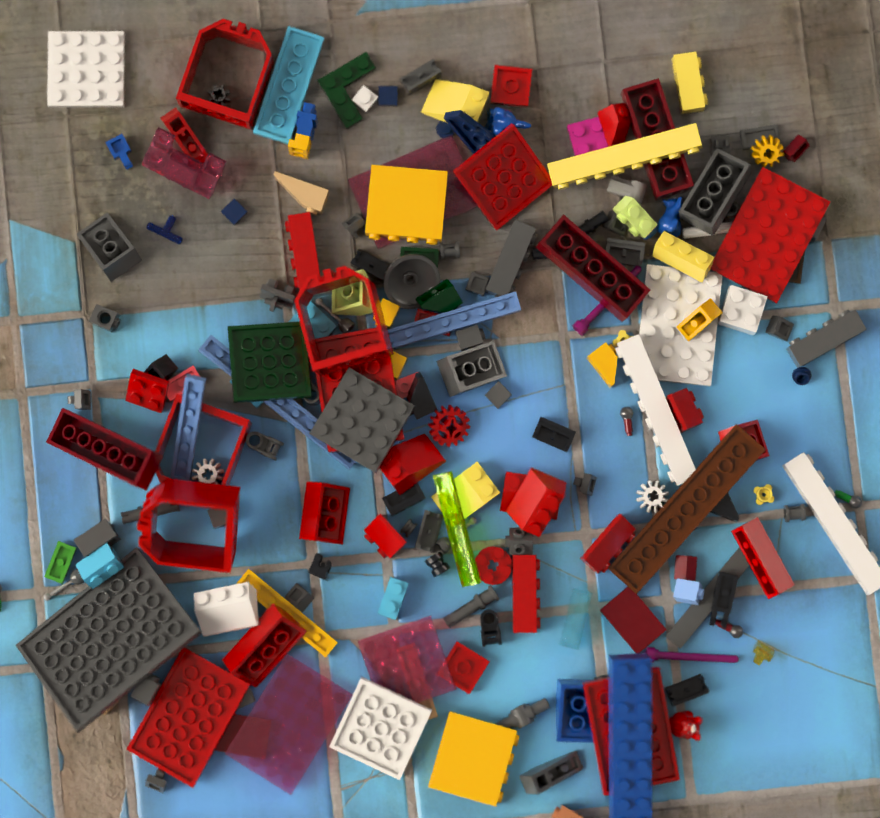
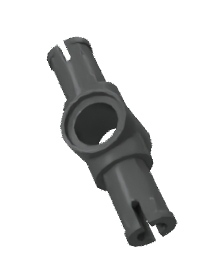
(524, 714)

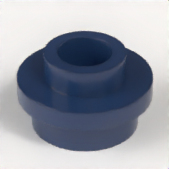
(801, 375)

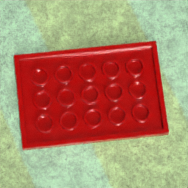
(769, 235)
(378, 370)
(188, 717)
(663, 752)

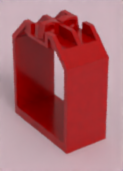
(240, 35)
(333, 280)
(213, 412)
(187, 554)

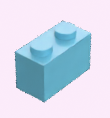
(99, 565)
(393, 598)

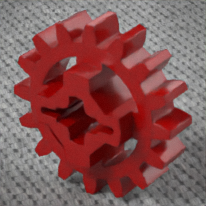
(443, 420)

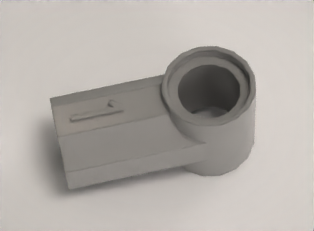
(627, 188)

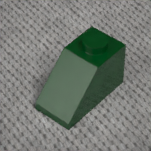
(440, 298)

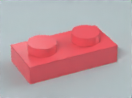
(176, 383)

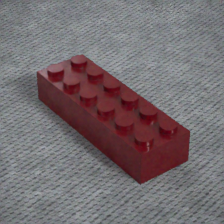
(648, 117)
(593, 268)
(104, 449)

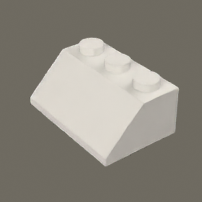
(226, 609)

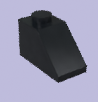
(162, 368)
(420, 397)
(726, 509)

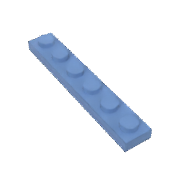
(188, 427)

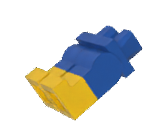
(305, 125)

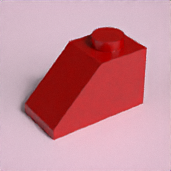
(615, 123)

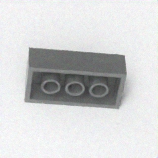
(715, 192)

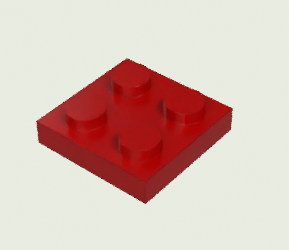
(511, 86)
(147, 390)
(465, 667)

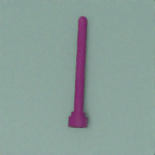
(583, 325)
(655, 654)

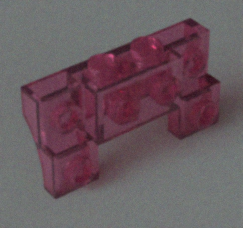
(182, 168)

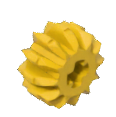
(774, 152)

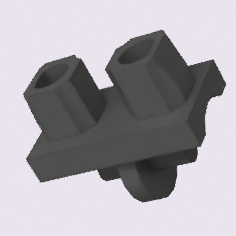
(276, 297)

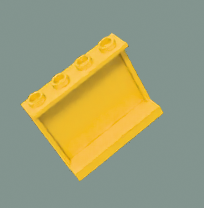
(406, 204)
(473, 759)

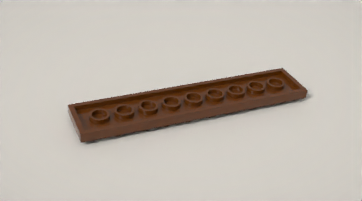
(686, 508)

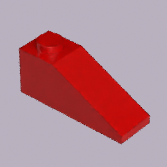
(184, 135)

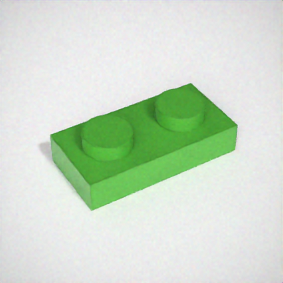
(60, 562)

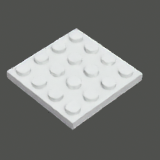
(86, 68)
(380, 728)

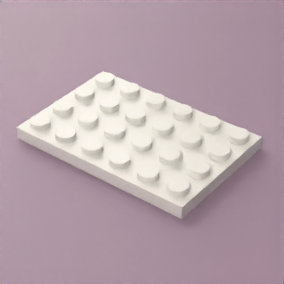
(668, 303)

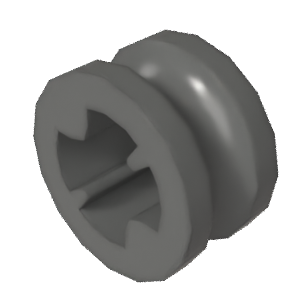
(408, 528)

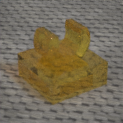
(762, 652)

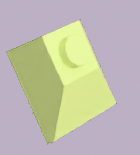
(352, 299)

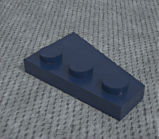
(468, 130)

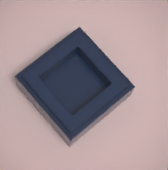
(388, 96)
(234, 212)

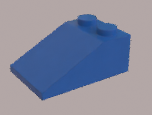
(572, 712)

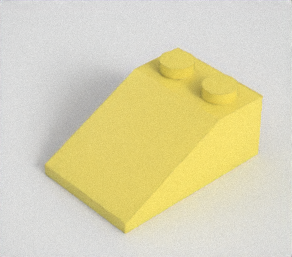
(453, 96)
(473, 489)

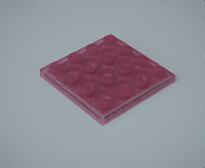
(408, 660)

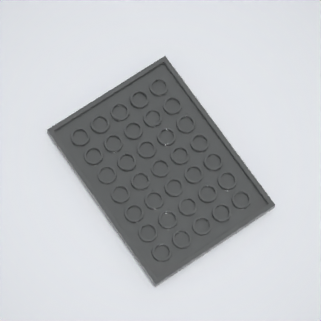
(108, 640)

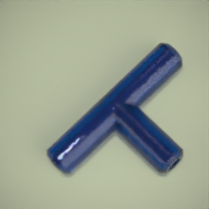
(165, 231)

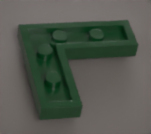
(335, 83)

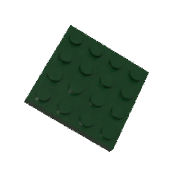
(268, 362)

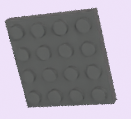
(362, 420)

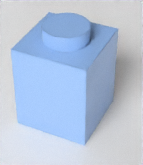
(688, 592)

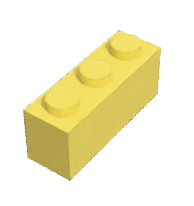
(689, 82)
(683, 256)

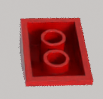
(411, 462)

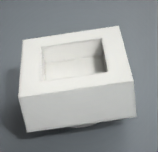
(365, 99)

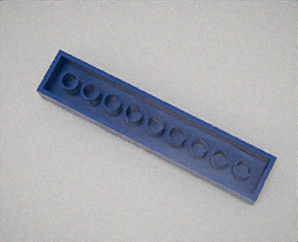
(630, 735)

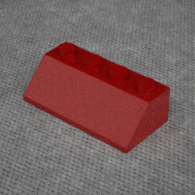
(264, 646)

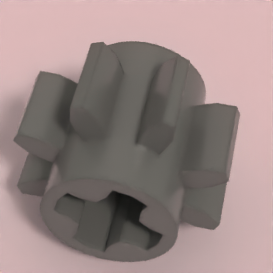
(216, 91)

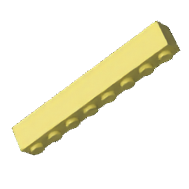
(624, 156)

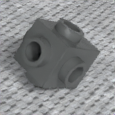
(519, 542)

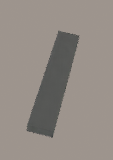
(697, 613)

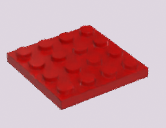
(503, 176)

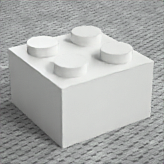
(742, 310)

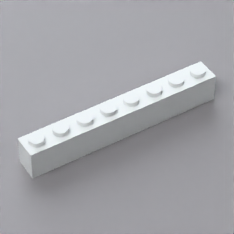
(656, 408)
(834, 521)

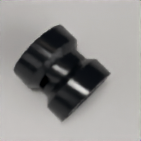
(437, 564)

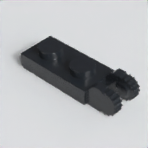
(723, 597)

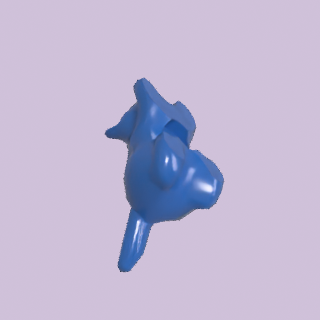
(501, 118)
(670, 220)

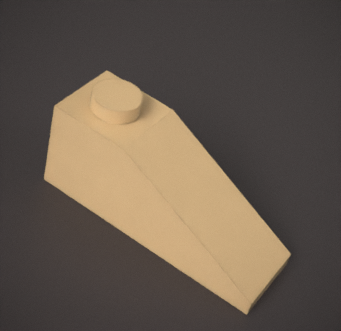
(306, 194)

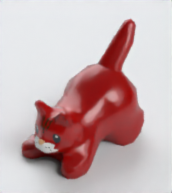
(685, 725)

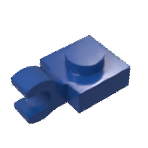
(119, 149)

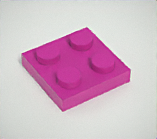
(586, 136)

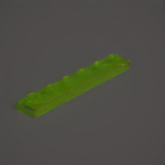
(456, 529)

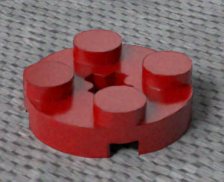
(497, 555)

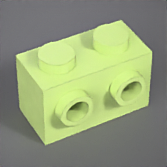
(634, 216)

